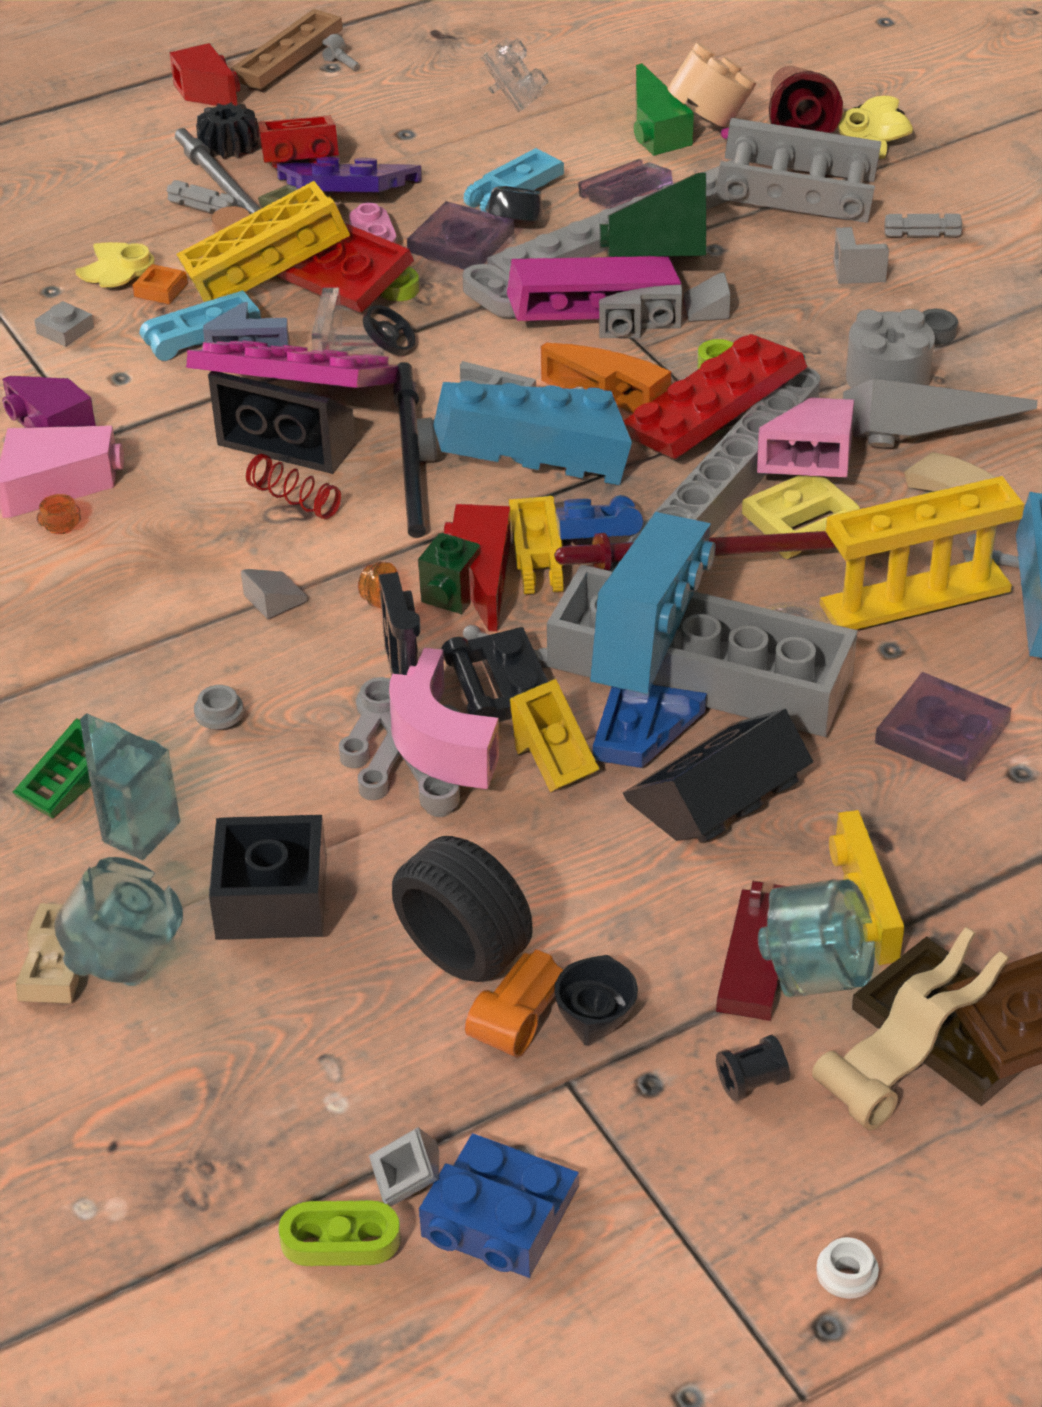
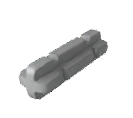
(198, 197)
(923, 225)

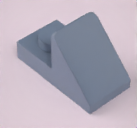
(237, 326)

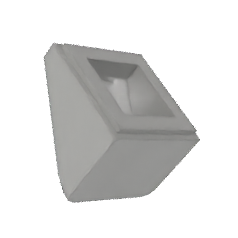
(708, 300)
(271, 591)
(406, 1166)

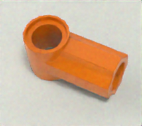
(511, 1013)

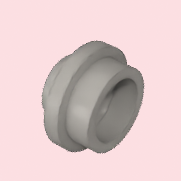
(218, 707)

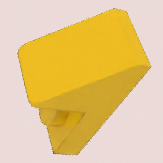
(552, 735)

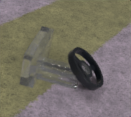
(372, 339)

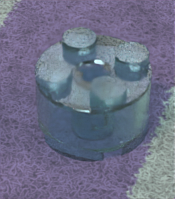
(117, 921)
(818, 937)

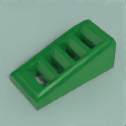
(63, 752)

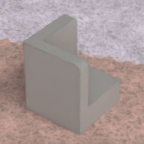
(858, 262)

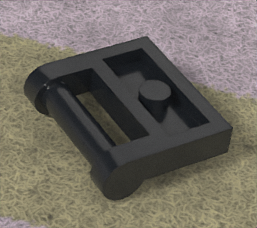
(399, 623)
(509, 665)

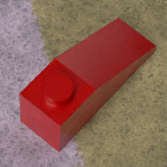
(487, 575)

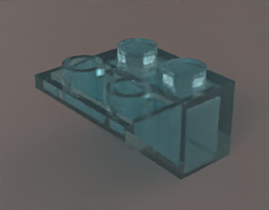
(129, 787)

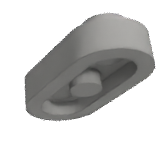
(489, 288)

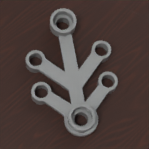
(373, 704)

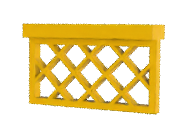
(291, 237)

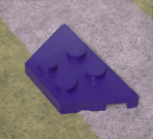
(357, 177)

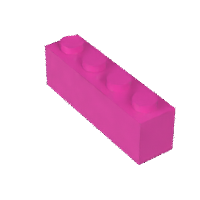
(574, 285)

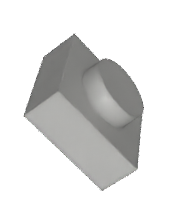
(64, 323)

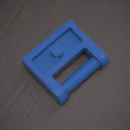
(585, 520)

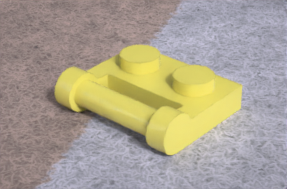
(793, 503)

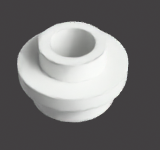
(852, 1255)

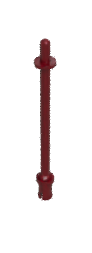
(602, 553)

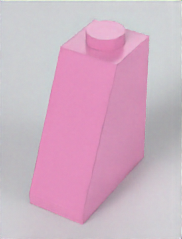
(808, 439)
(56, 462)

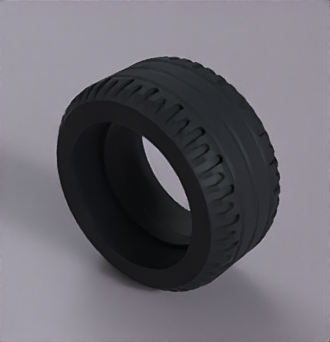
(462, 908)

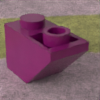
(47, 402)

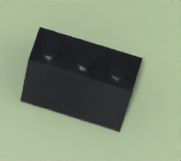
(280, 422)
(722, 777)

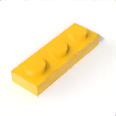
(855, 854)

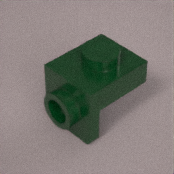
(446, 572)

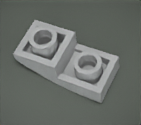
(641, 308)

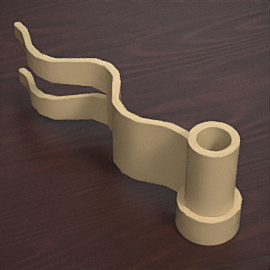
(905, 1038)

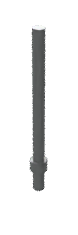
(200, 155)

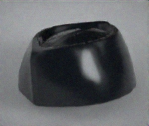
(515, 203)
(595, 996)

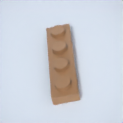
(287, 49)

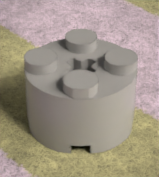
(890, 347)

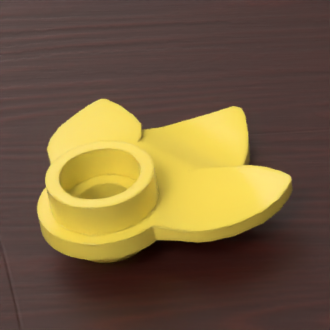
(877, 121)
(116, 264)

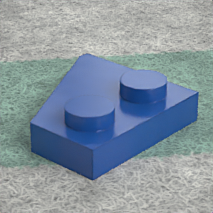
(642, 724)

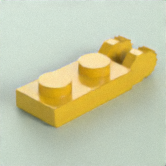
(536, 540)

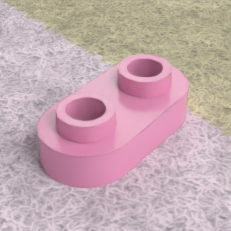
(373, 220)

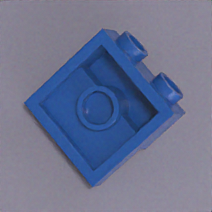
(497, 1205)

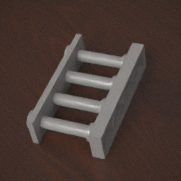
(803, 151)

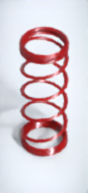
(319, 500)

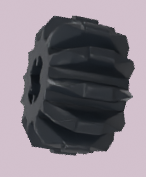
(228, 129)

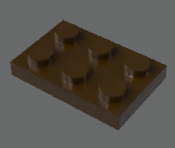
(954, 1051)

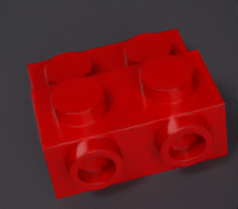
(298, 139)

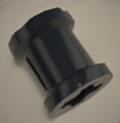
(752, 1067)

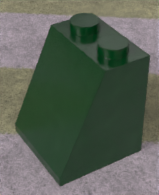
(661, 223)

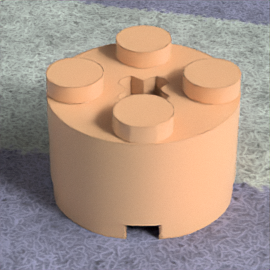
(711, 85)

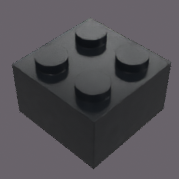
(268, 877)

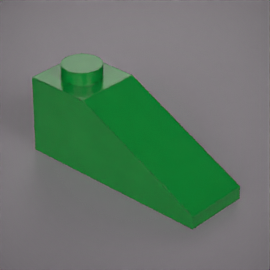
(661, 119)

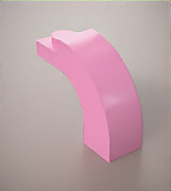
(435, 738)

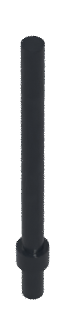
(406, 398)

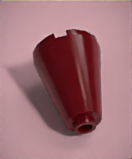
(804, 100)

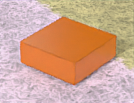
(160, 284)

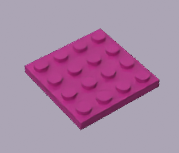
(293, 363)

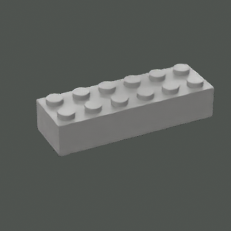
(731, 650)

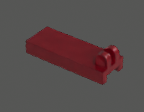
(748, 980)

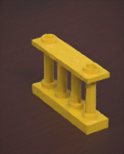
(911, 522)

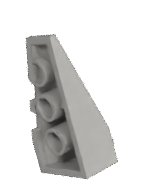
(901, 410)

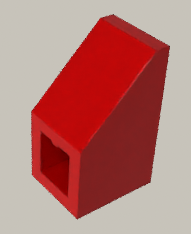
(204, 76)

